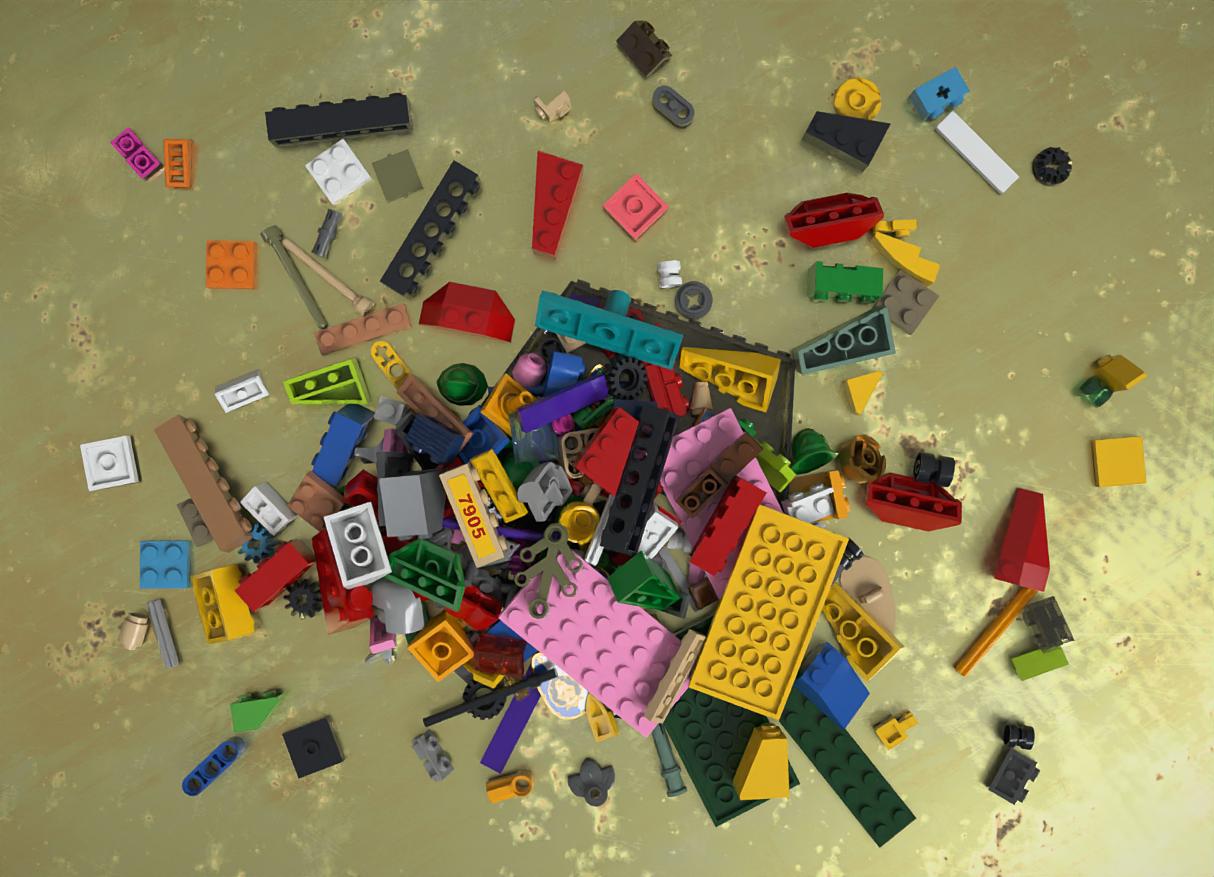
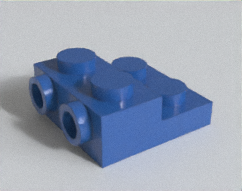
(485, 435)

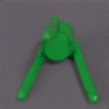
(587, 417)

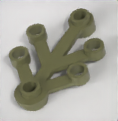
(549, 566)

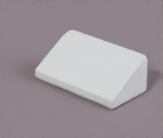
(241, 391)

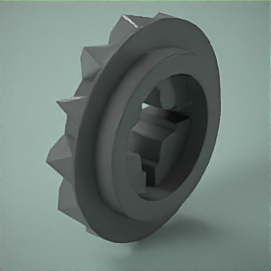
(692, 288)

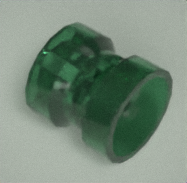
(1095, 391)

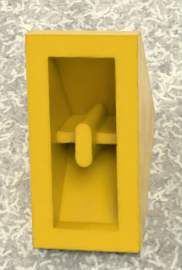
(860, 390)

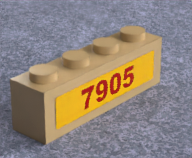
(473, 514)

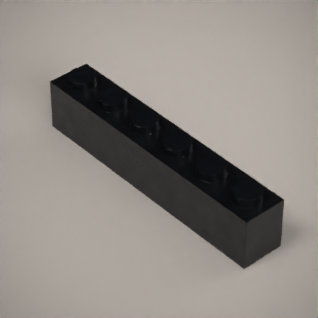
(339, 119)

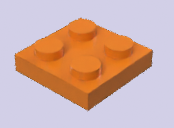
(230, 264)

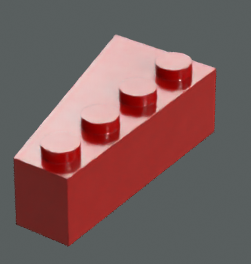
(554, 197)
(726, 525)

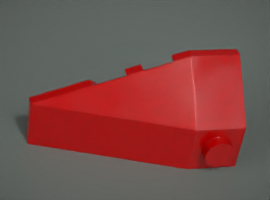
(1025, 547)

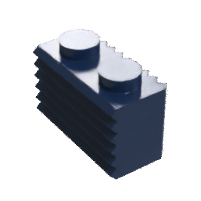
(435, 439)

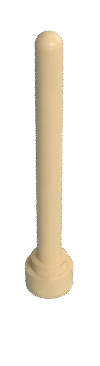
(361, 304)

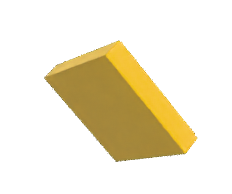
(1119, 461)

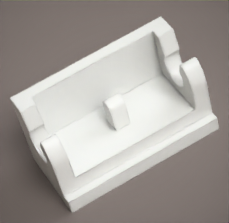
(268, 508)

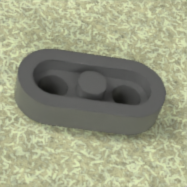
(675, 104)

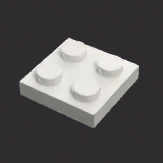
(338, 172)
(109, 463)

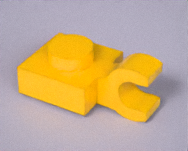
(893, 731)

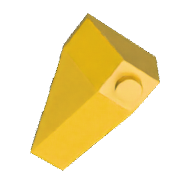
(741, 374)
(863, 638)

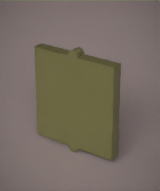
(397, 175)

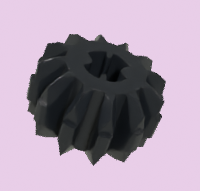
(295, 598)

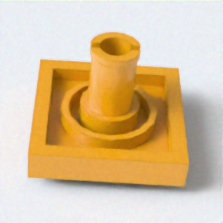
(504, 400)

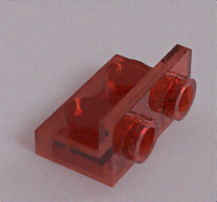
(500, 655)

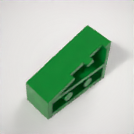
(845, 283)

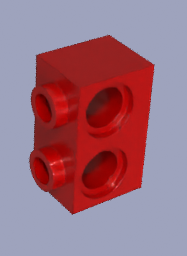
(362, 490)

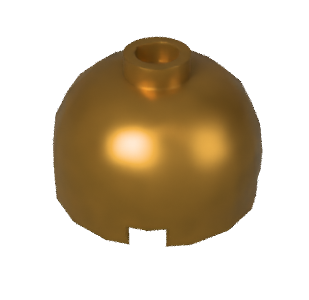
(861, 459)

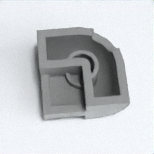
(544, 489)
(397, 607)

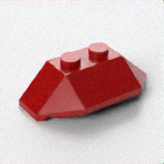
(833, 219)
(468, 311)
(913, 504)

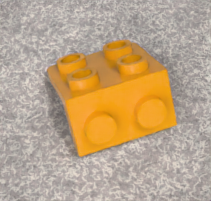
(828, 478)

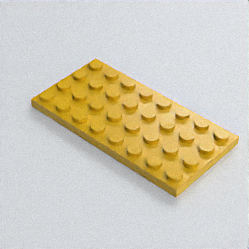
(768, 612)

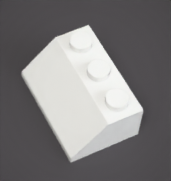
(357, 545)

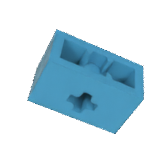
(949, 85)

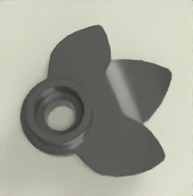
(590, 779)

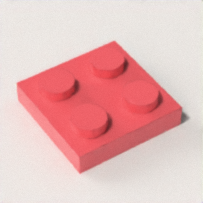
(635, 206)

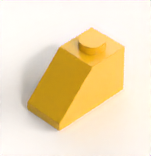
(1118, 373)

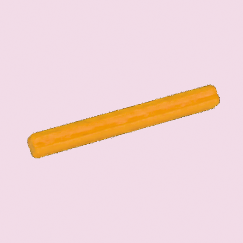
(995, 630)

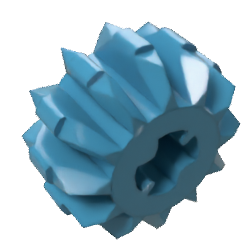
(261, 552)

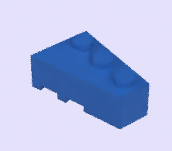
(340, 441)

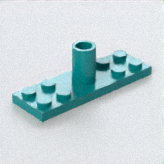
(608, 327)

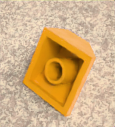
(441, 646)

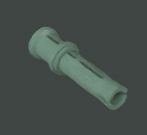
(670, 770)

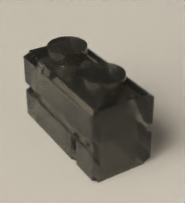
(1048, 625)

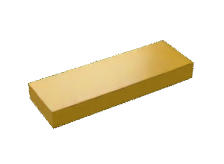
(498, 486)

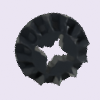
(1049, 175)

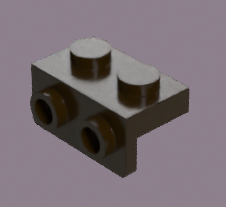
(644, 47)

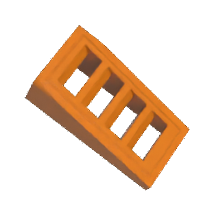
(169, 162)

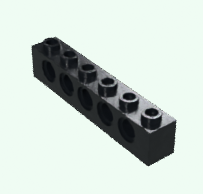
(455, 176)
(649, 473)

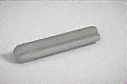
(162, 633)

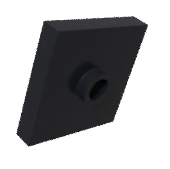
(313, 747)

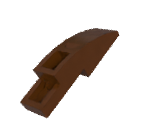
(718, 474)

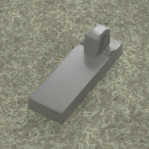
(666, 561)

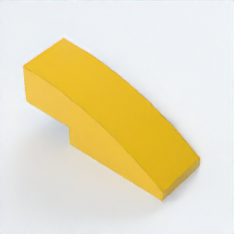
(905, 257)

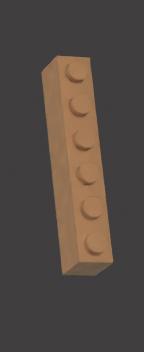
(204, 483)

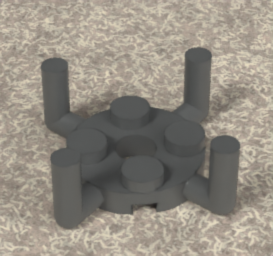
(486, 584)

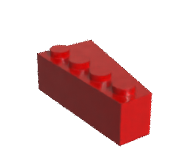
(334, 596)

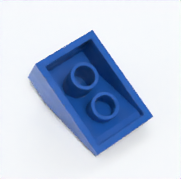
(831, 684)

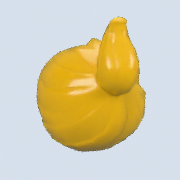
(580, 522)

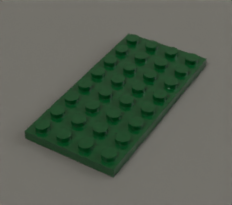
(712, 742)

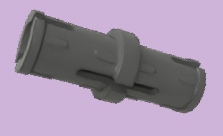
(326, 233)

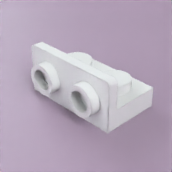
(811, 504)
(657, 532)

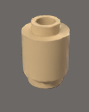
(133, 631)

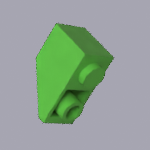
(253, 712)

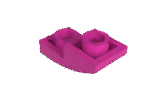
(135, 153)

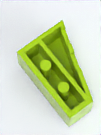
(329, 385)

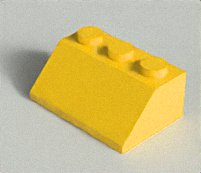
(219, 606)

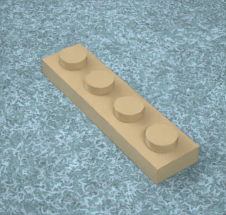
(675, 677)

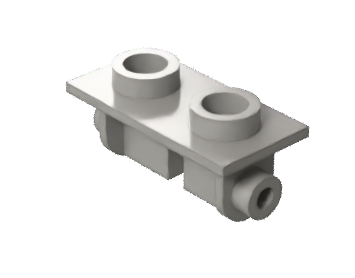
(438, 764)

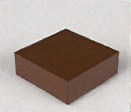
(702, 593)

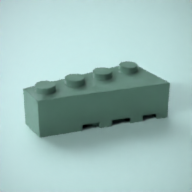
(851, 342)

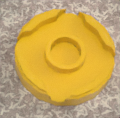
(857, 99)

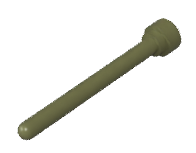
(272, 236)

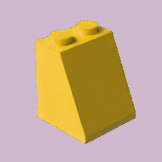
(764, 765)

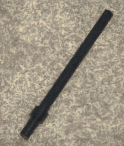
(532, 681)

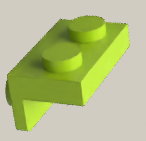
(774, 467)

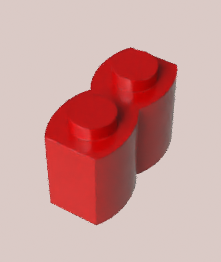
(477, 609)

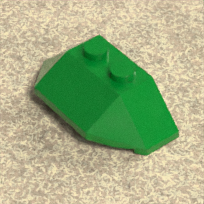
(429, 572)

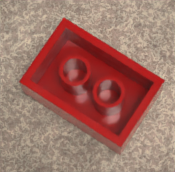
(275, 574)

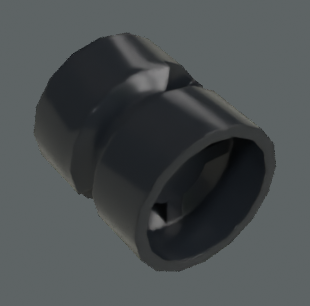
(938, 470)

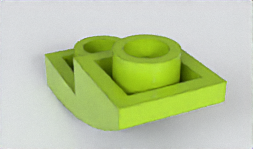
(1037, 663)

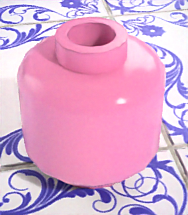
(529, 370)

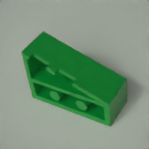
(643, 584)

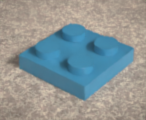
(164, 564)

